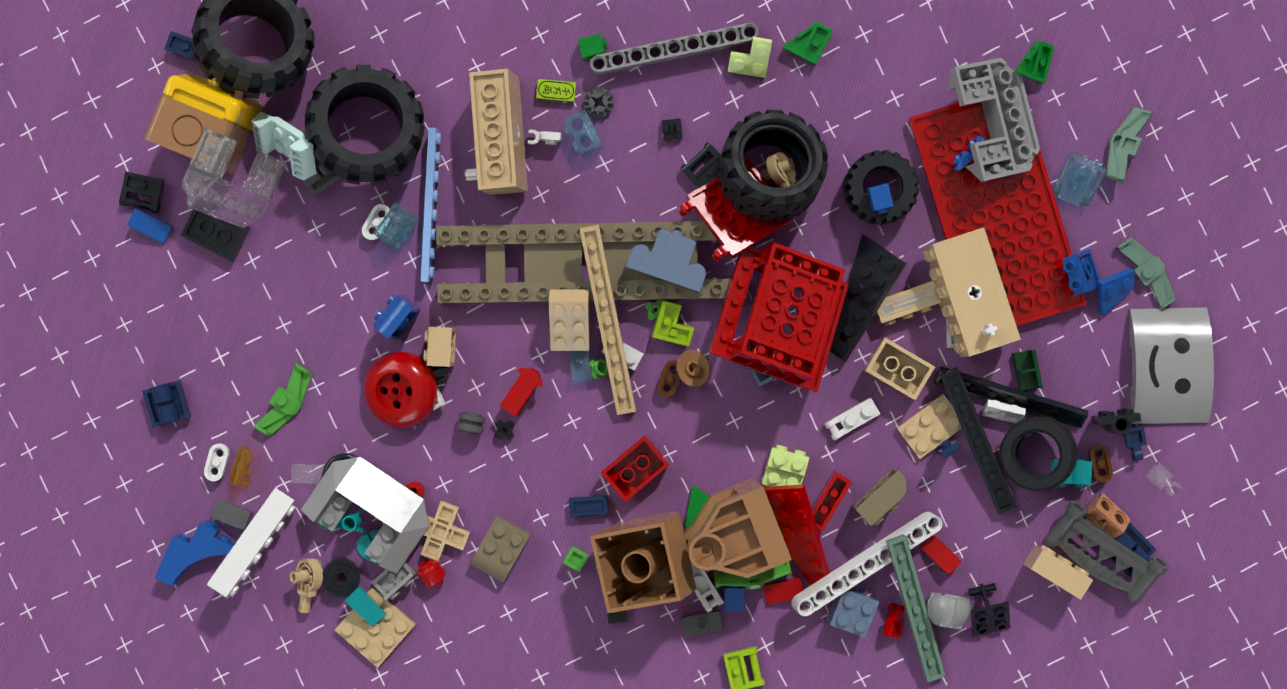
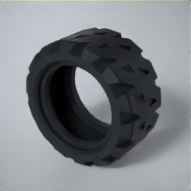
(784, 132)

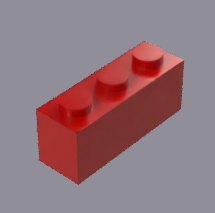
(829, 499)

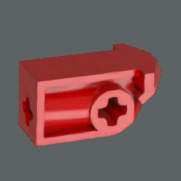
(521, 390)

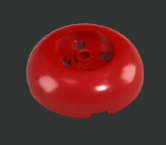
(413, 374)

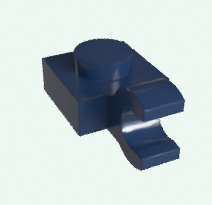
(1136, 438)

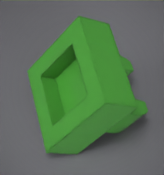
(576, 558)

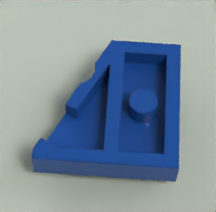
(1113, 289)

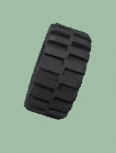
(881, 161)

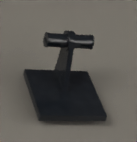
(990, 617)

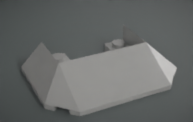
(1007, 116)
(379, 495)

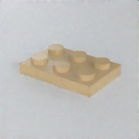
(930, 426)

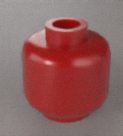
(431, 573)

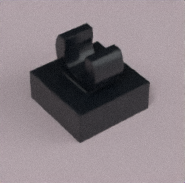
(672, 129)
(440, 374)

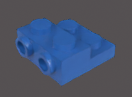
(1081, 272)

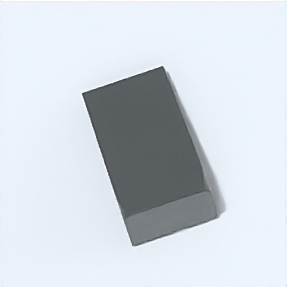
(232, 514)

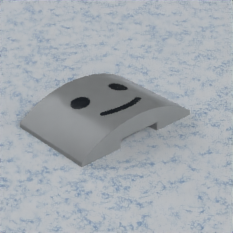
(1171, 365)

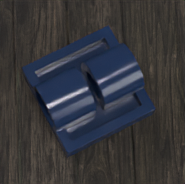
(166, 403)
(1135, 542)

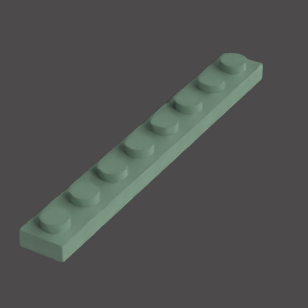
(915, 608)

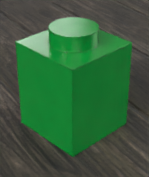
(592, 46)

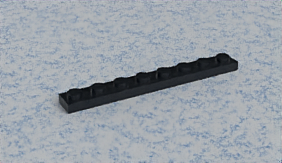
(1032, 403)
(977, 440)

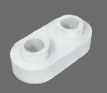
(373, 221)
(216, 461)

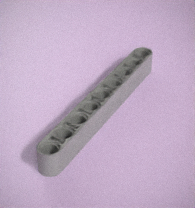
(681, 42)

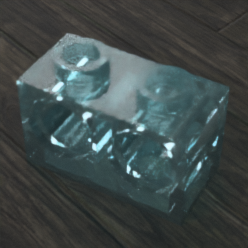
(586, 131)
(396, 226)

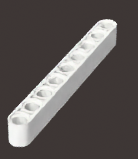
(857, 564)

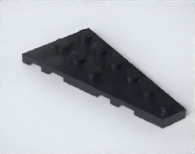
(869, 284)

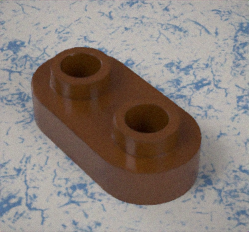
(668, 378)
(1101, 462)

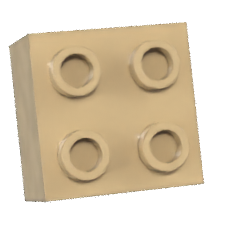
(440, 346)

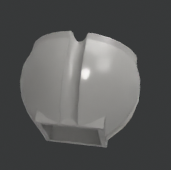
(948, 610)

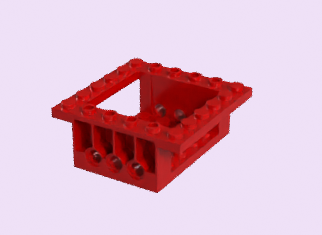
(765, 346)

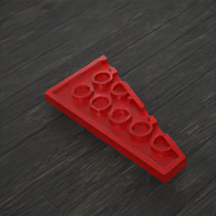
(799, 529)

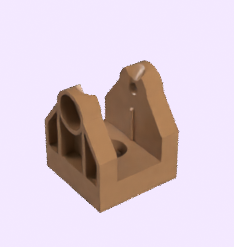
(736, 532)

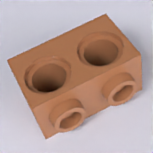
(1107, 516)

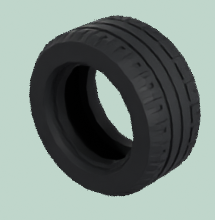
(1013, 466)

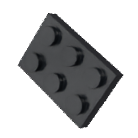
(214, 234)

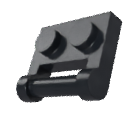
(708, 171)
(141, 185)

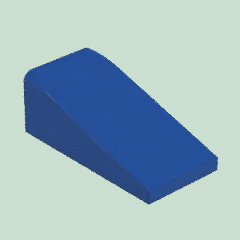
(149, 225)

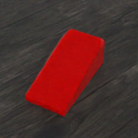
(940, 554)
(782, 590)

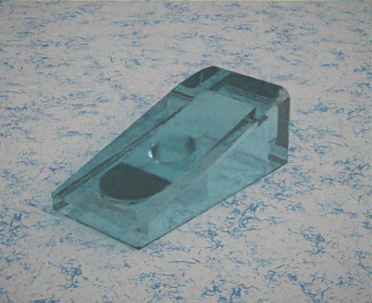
(580, 366)

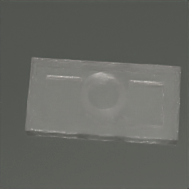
(306, 473)

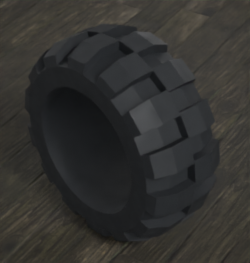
(249, 76)
(371, 83)

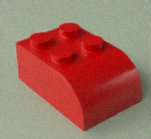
(635, 468)

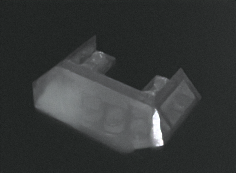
(222, 198)

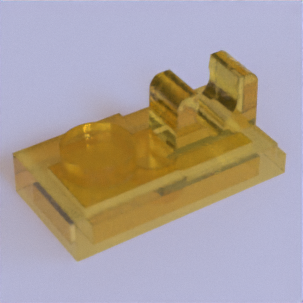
(241, 461)

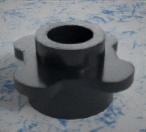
(509, 429)

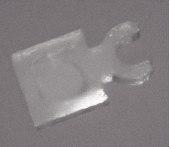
(1162, 478)

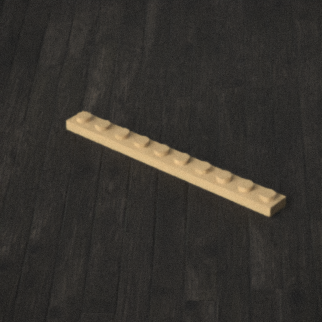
(607, 319)

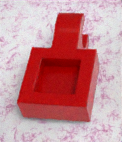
(894, 623)

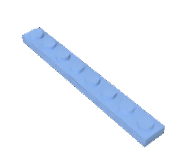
(431, 197)

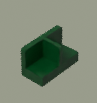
(1027, 370)

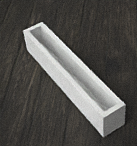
(251, 543)

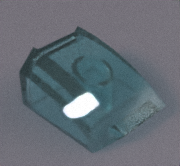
(1079, 179)

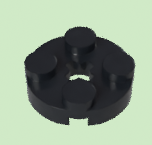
(331, 581)

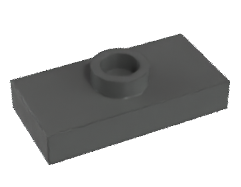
(702, 623)

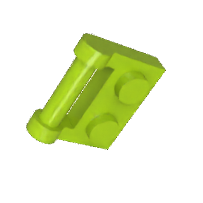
(737, 670)

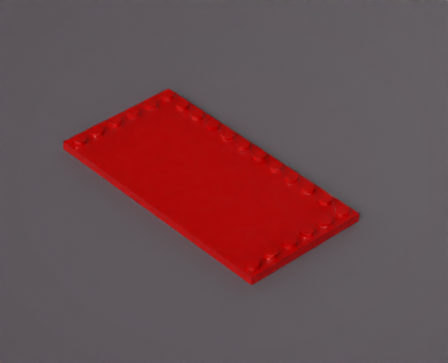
(1012, 209)

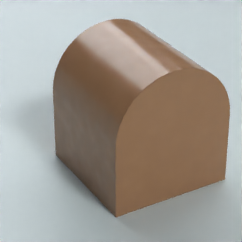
(643, 562)

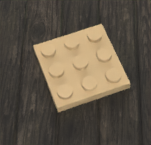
(382, 638)

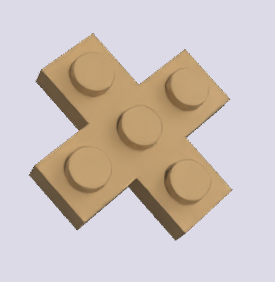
(442, 532)

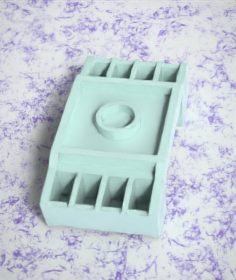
(277, 134)

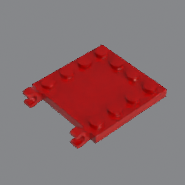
(727, 224)

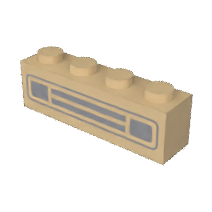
(907, 302)

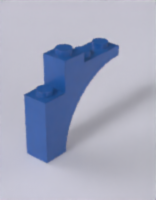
(185, 552)

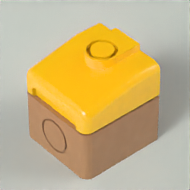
(198, 103)

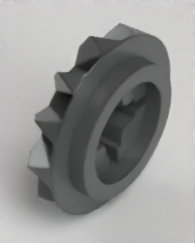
(600, 111)

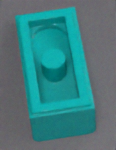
(365, 606)

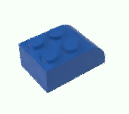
(395, 317)

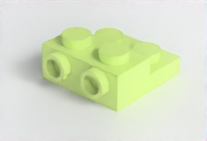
(785, 467)

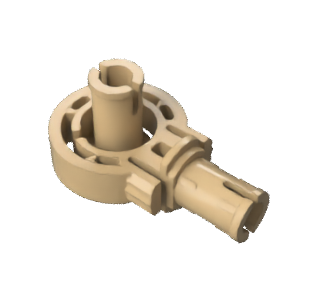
(781, 172)
(308, 581)

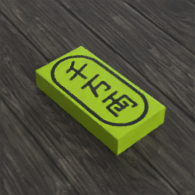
(556, 90)

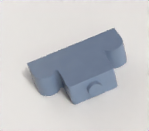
(669, 260)

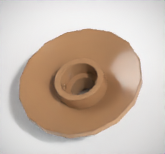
(698, 365)

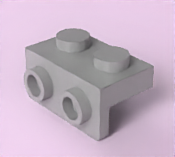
(389, 582)

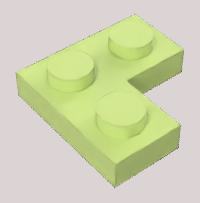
(754, 63)

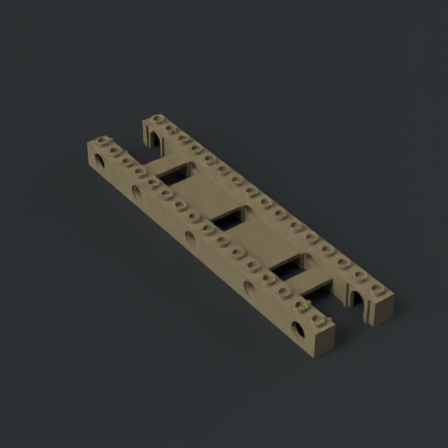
(555, 261)

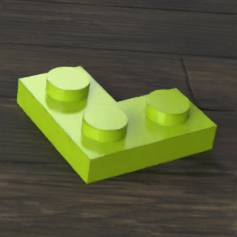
(666, 325)

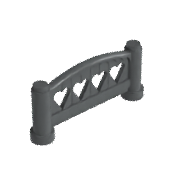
(1073, 524)

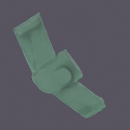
(1125, 143)
(1149, 270)

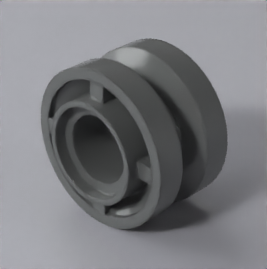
(471, 422)

